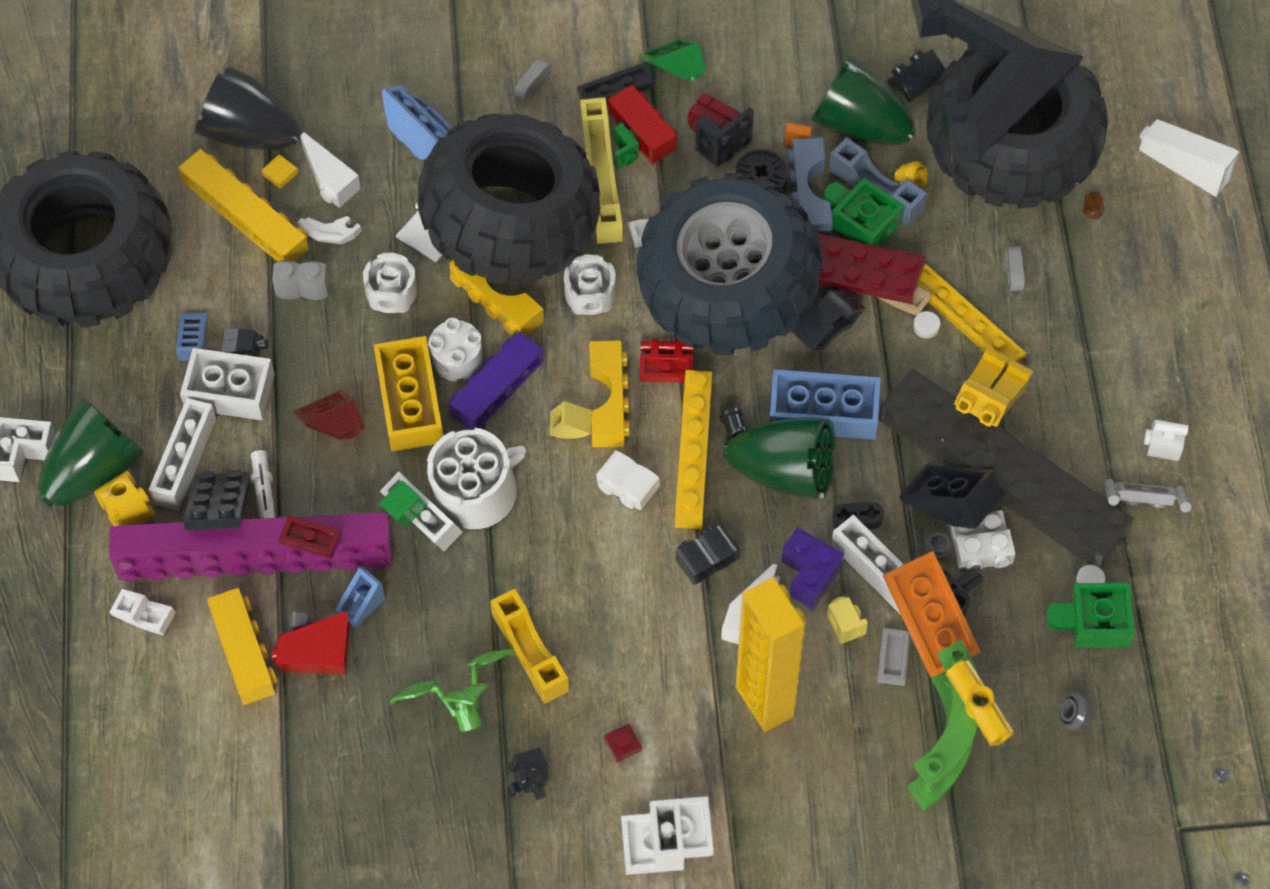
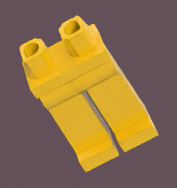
(988, 403)

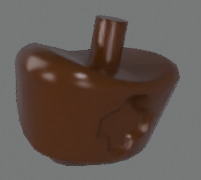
(1093, 205)

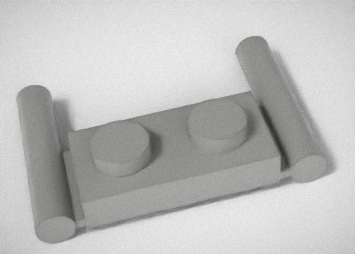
(1155, 495)

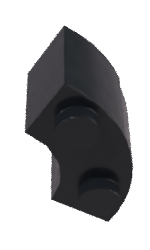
(828, 318)

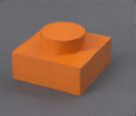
(796, 131)

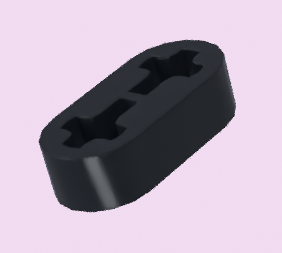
(860, 511)

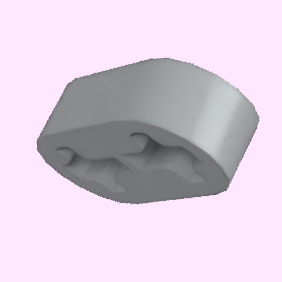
(532, 80)
(1014, 268)

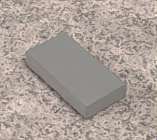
(893, 656)

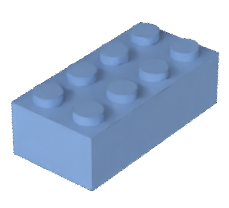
(844, 399)

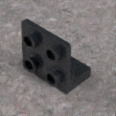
(719, 144)

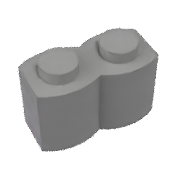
(300, 280)

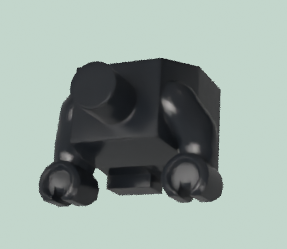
(243, 342)
(530, 773)

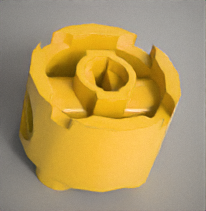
(124, 501)

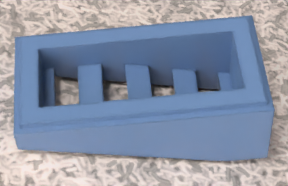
(184, 352)

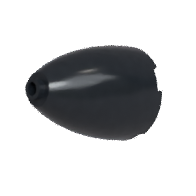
(246, 114)

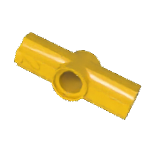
(971, 688)

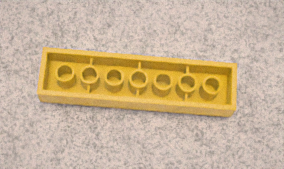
(769, 653)

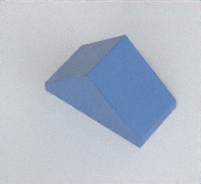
(361, 596)

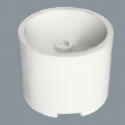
(472, 478)

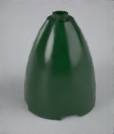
(864, 107)
(786, 455)
(84, 456)

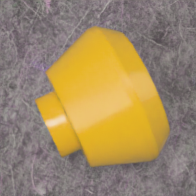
(914, 172)

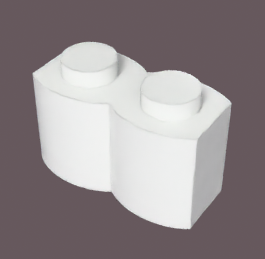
(627, 480)

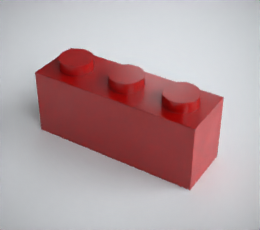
(636, 114)

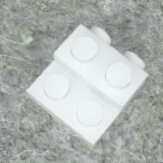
(984, 546)

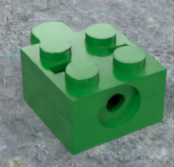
(864, 213)
(1096, 615)

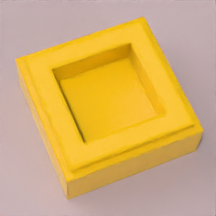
(279, 171)

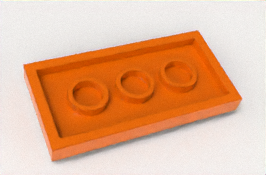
(929, 609)

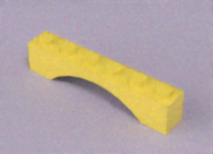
(599, 153)

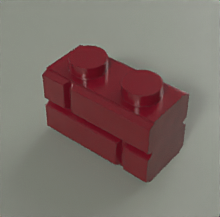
(713, 110)

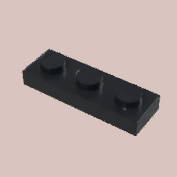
(610, 85)

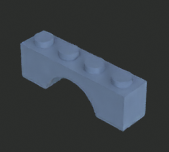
(808, 162)
(852, 165)

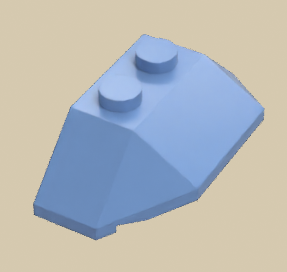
(413, 121)

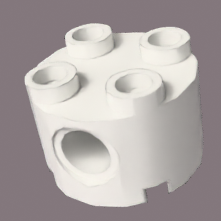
(390, 283)
(590, 285)
(456, 350)

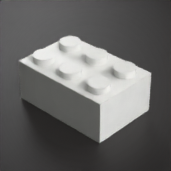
(229, 382)

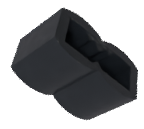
(707, 554)

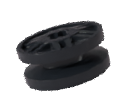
(765, 165)

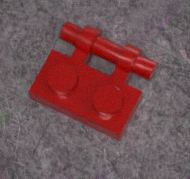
(664, 367)

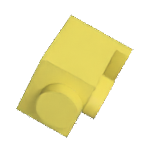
(846, 619)

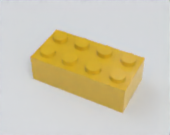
(408, 393)

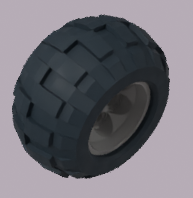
(724, 304)

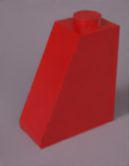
(315, 647)

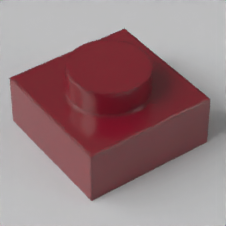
(623, 742)

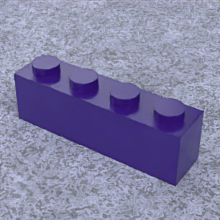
(496, 381)

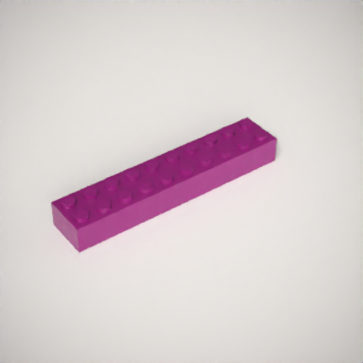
(170, 551)

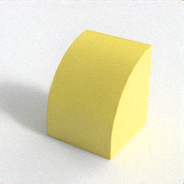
(570, 421)

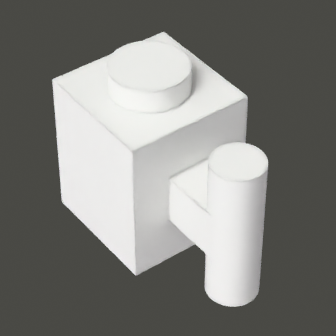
(1165, 439)

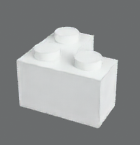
(22, 440)

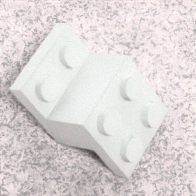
(667, 835)

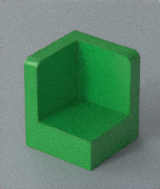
(403, 504)

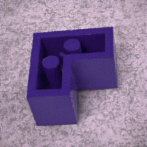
(816, 566)

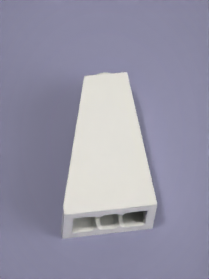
(1190, 155)

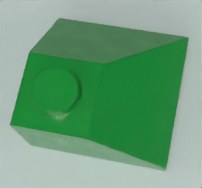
(678, 58)

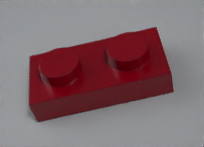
(310, 537)

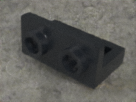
(918, 74)

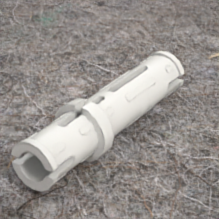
(260, 463)

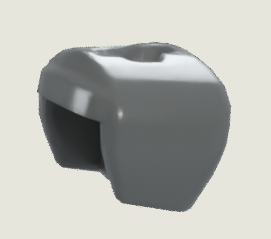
(298, 620)

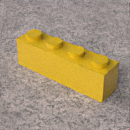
(241, 646)

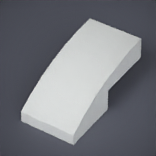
(141, 612)

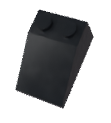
(954, 494)

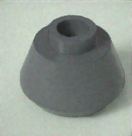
(1076, 711)

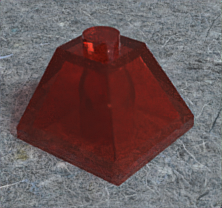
(333, 416)

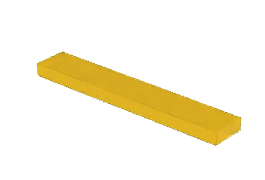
(968, 318)

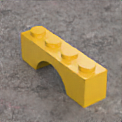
(514, 312)
(608, 420)
(521, 635)

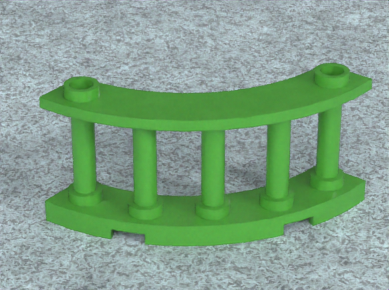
(949, 756)

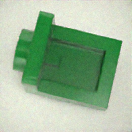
(627, 145)

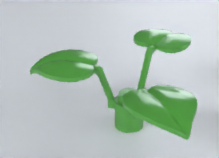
(465, 699)

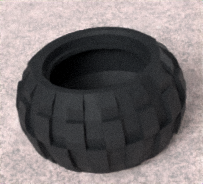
(1024, 166)
(503, 237)
(92, 282)

